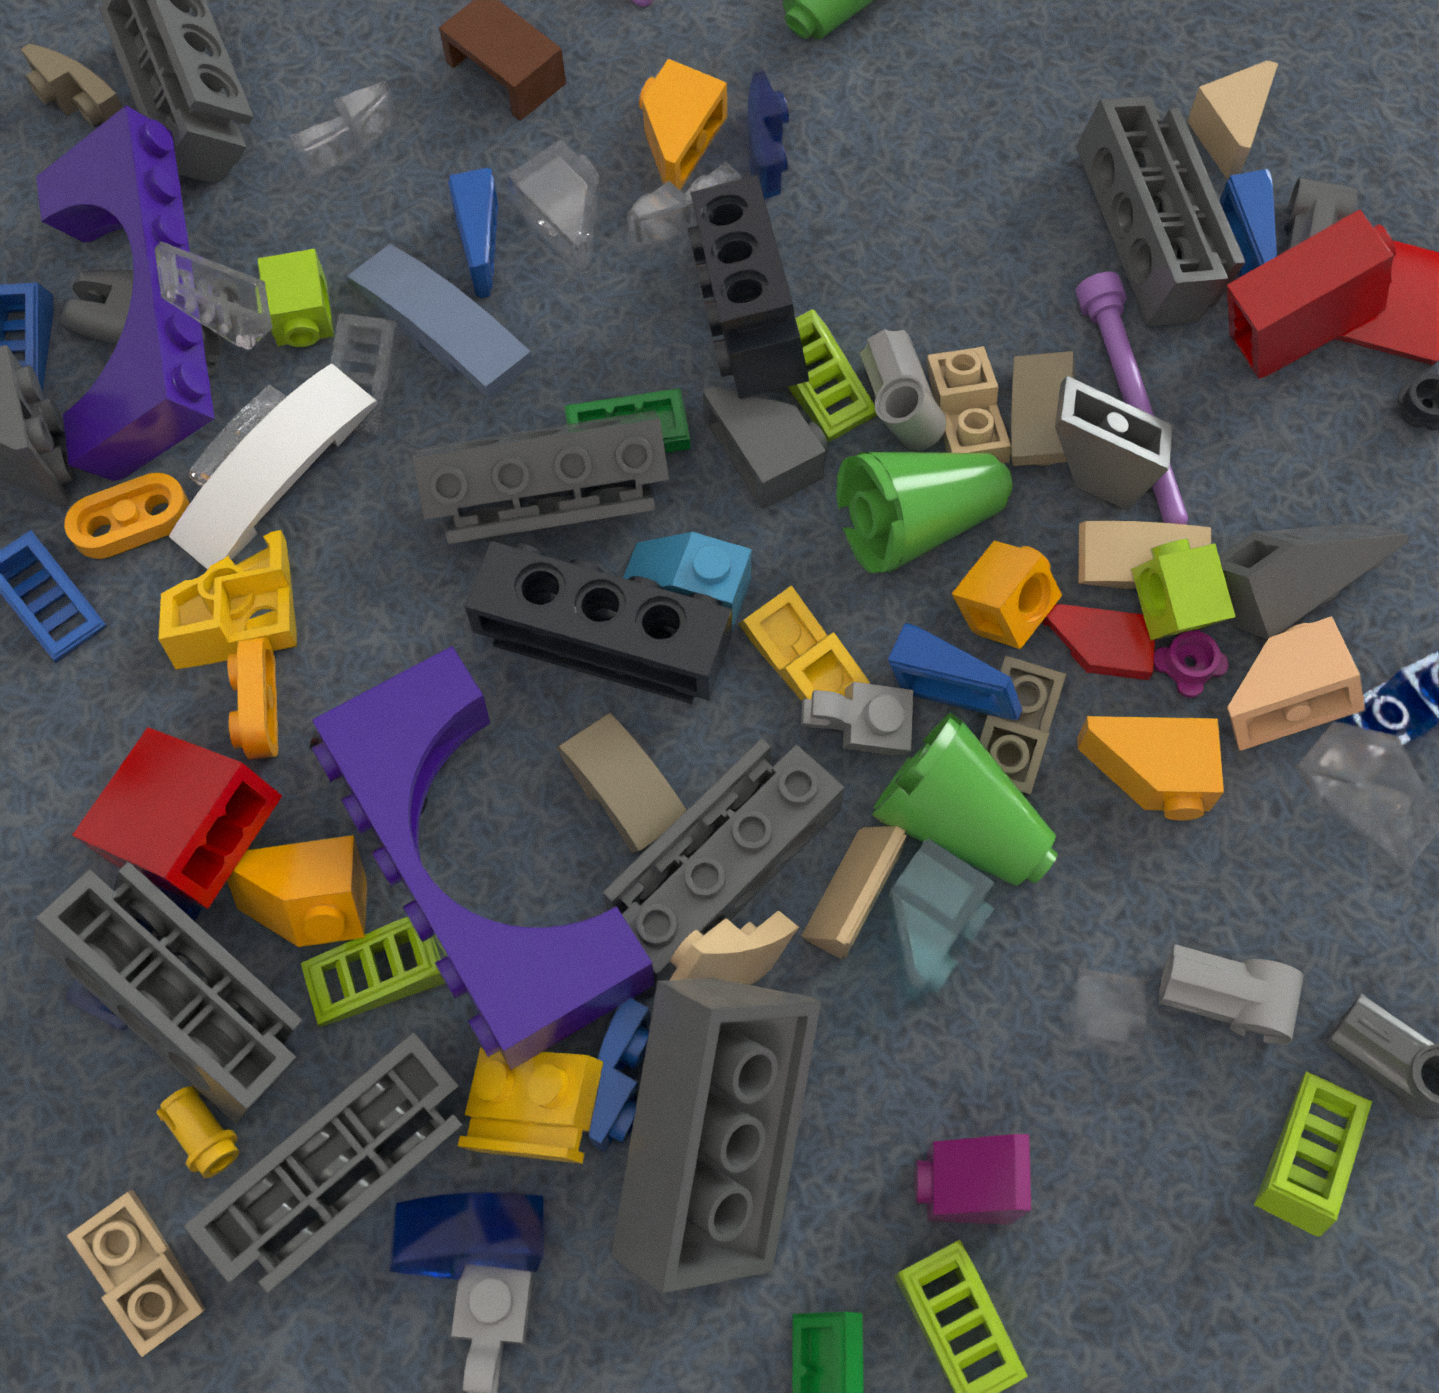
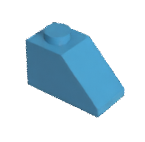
(695, 565)

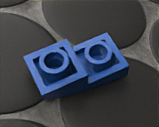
(616, 1094)

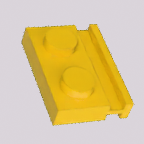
(532, 1108)

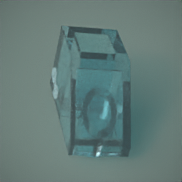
(930, 911)

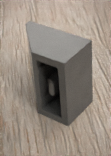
(27, 435)

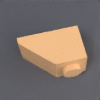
(1296, 685)

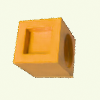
(1007, 593)

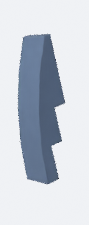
(442, 320)

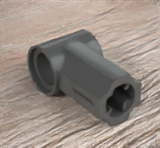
(1316, 207)
(1389, 1054)

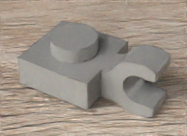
(869, 714)
(490, 1312)

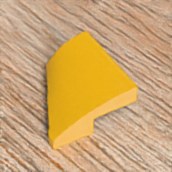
(211, 613)

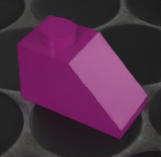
(975, 1180)

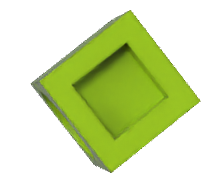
(297, 298)
(1182, 589)

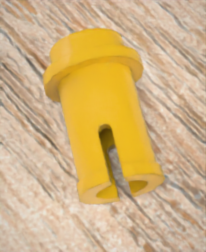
(198, 1132)

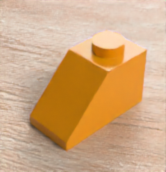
(681, 118)
(1158, 761)
(304, 890)

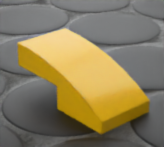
(800, 648)

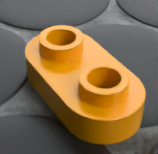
(128, 512)
(254, 678)

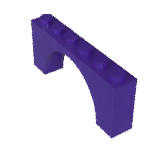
(158, 374)
(522, 980)

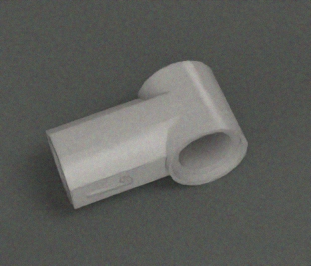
(902, 390)
(1248, 994)

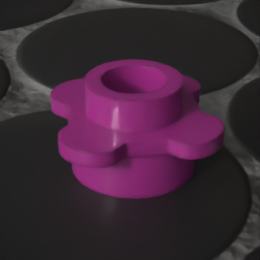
(1203, 650)

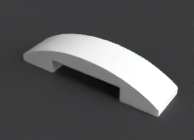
(269, 463)

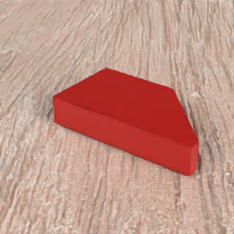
(1104, 640)

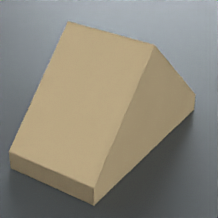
(1229, 114)

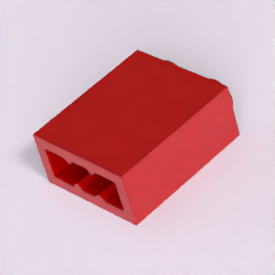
(1311, 293)
(178, 815)

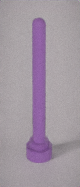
(1103, 301)

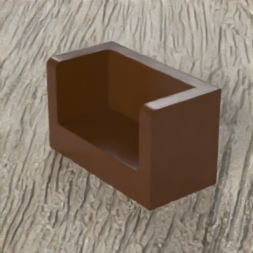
(506, 50)

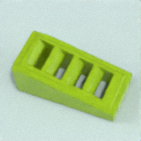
(820, 344)
(379, 993)
(1295, 1192)
(932, 1267)

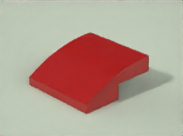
(1412, 310)

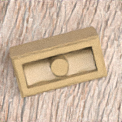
(855, 889)

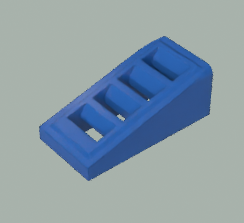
(1250, 213)
(476, 215)
(37, 325)
(19, 557)
(951, 675)

